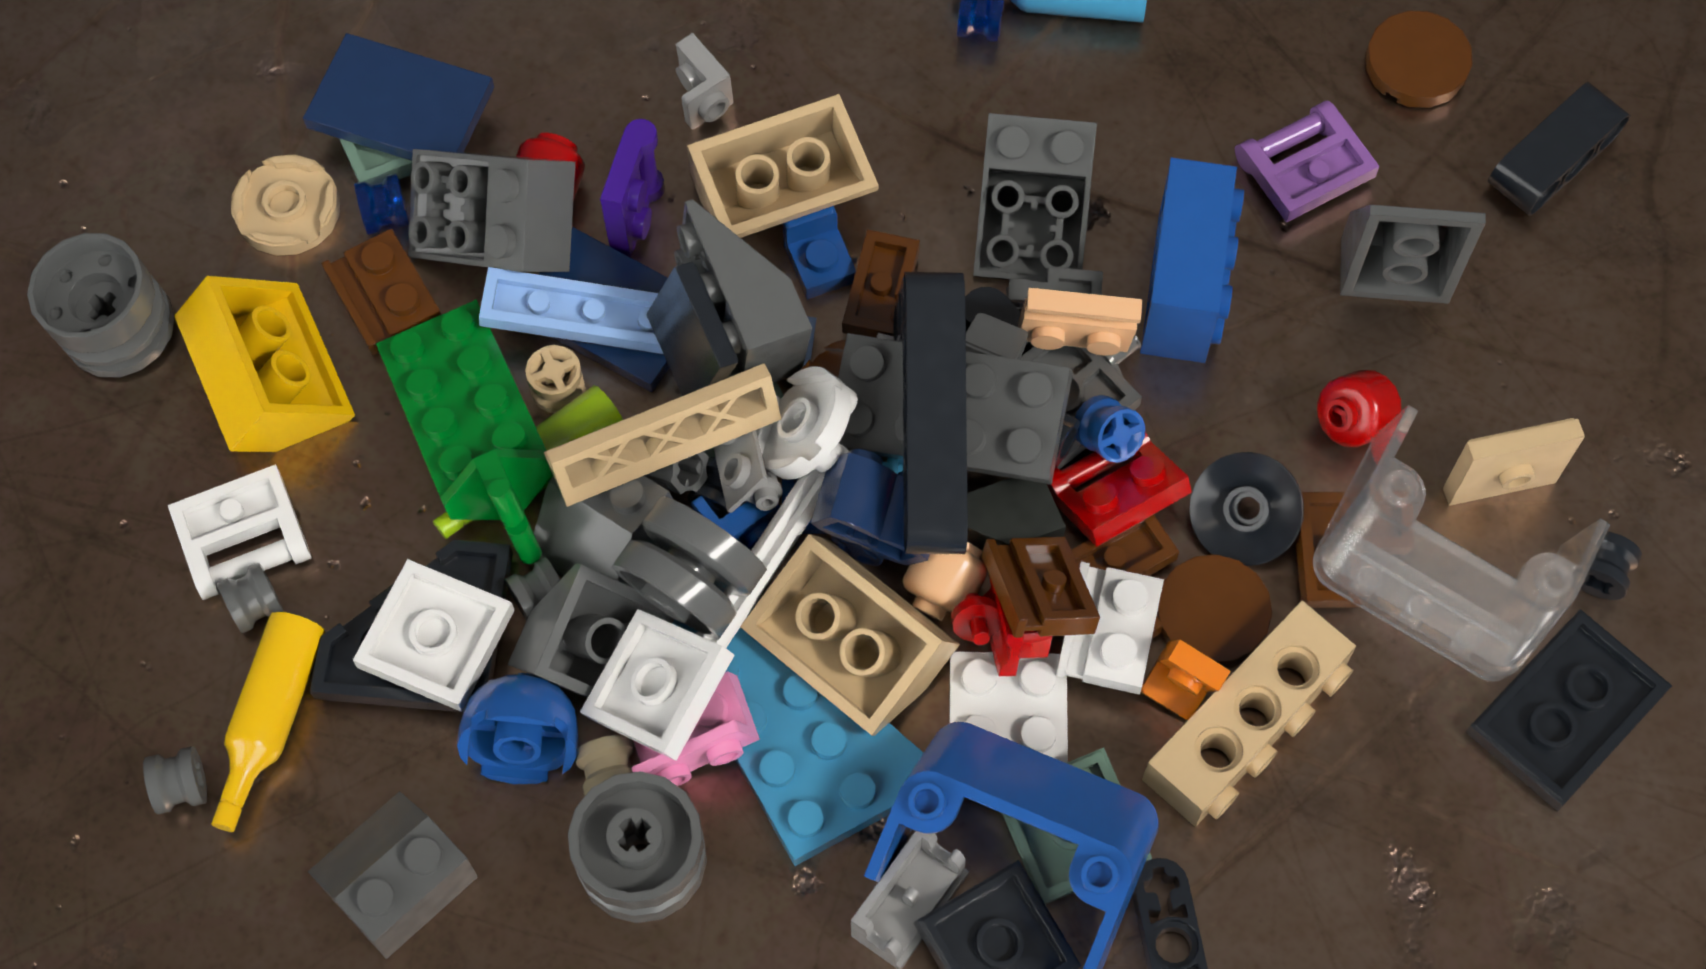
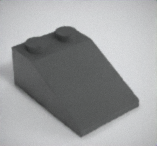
(1406, 252)

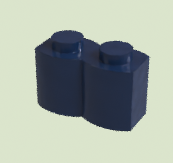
(864, 506)

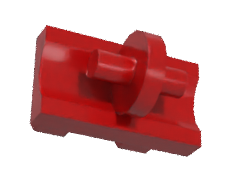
(984, 620)

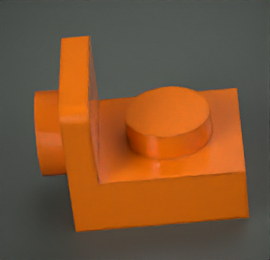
(1183, 678)

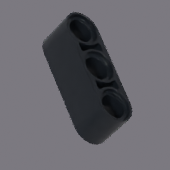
(1558, 148)

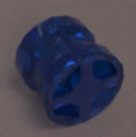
(980, 18)
(382, 204)

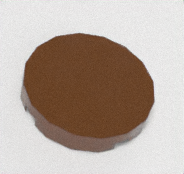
(1418, 58)
(1215, 608)

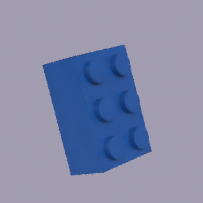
(1192, 260)

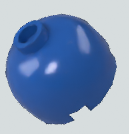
(519, 729)

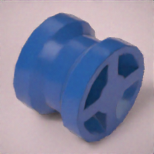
(1110, 428)

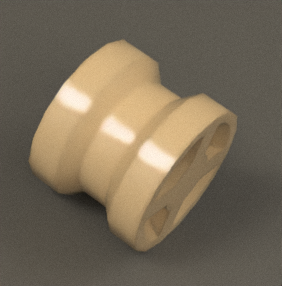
(554, 365)

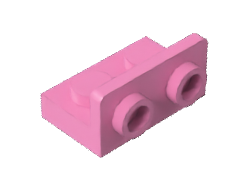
(716, 739)

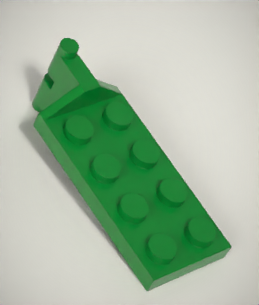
(470, 421)

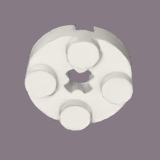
(811, 424)

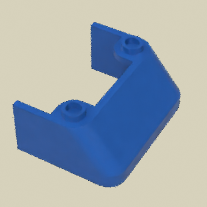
(1101, 817)

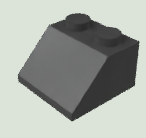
(595, 528)
(394, 873)

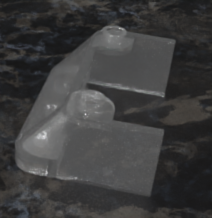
(1432, 585)

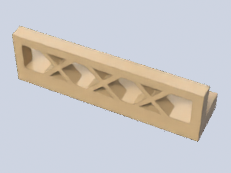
(664, 435)

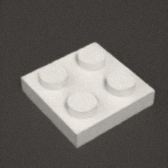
(434, 635)
(657, 684)
(1018, 707)

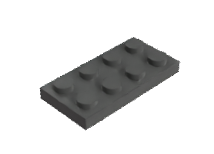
(1010, 408)

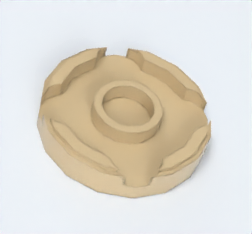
(286, 205)

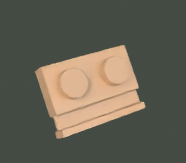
(1080, 320)

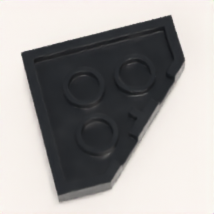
(335, 672)

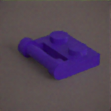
(632, 187)

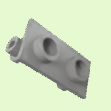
(744, 474)

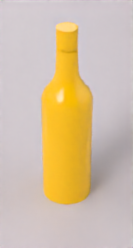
(266, 707)

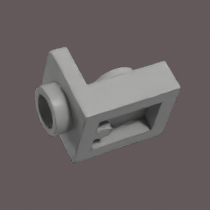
(705, 81)

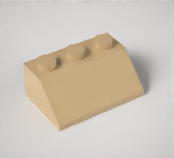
(781, 167)
(848, 634)

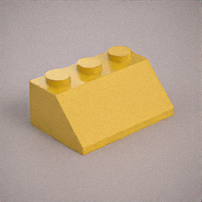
(261, 363)

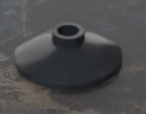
(1218, 516)

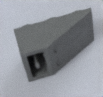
(1034, 196)
(491, 210)
(748, 293)

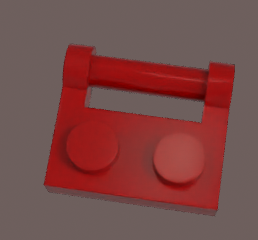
(1120, 497)

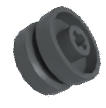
(689, 567)
(632, 812)

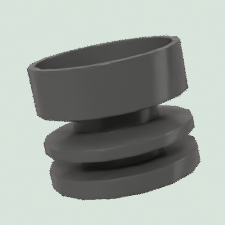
(101, 305)

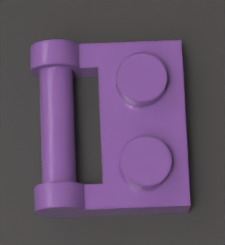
(1313, 173)

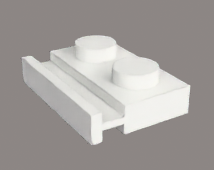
(1122, 641)

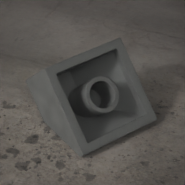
(578, 629)

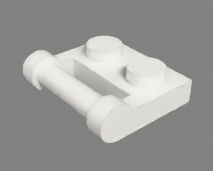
(231, 516)

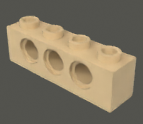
(1300, 643)

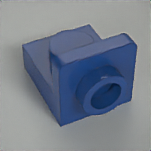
(818, 253)

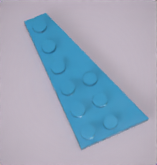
(813, 764)

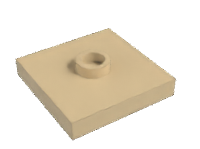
(1513, 461)

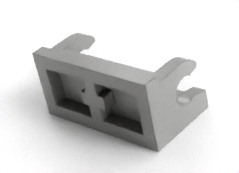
(912, 887)

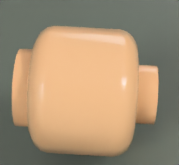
(945, 581)

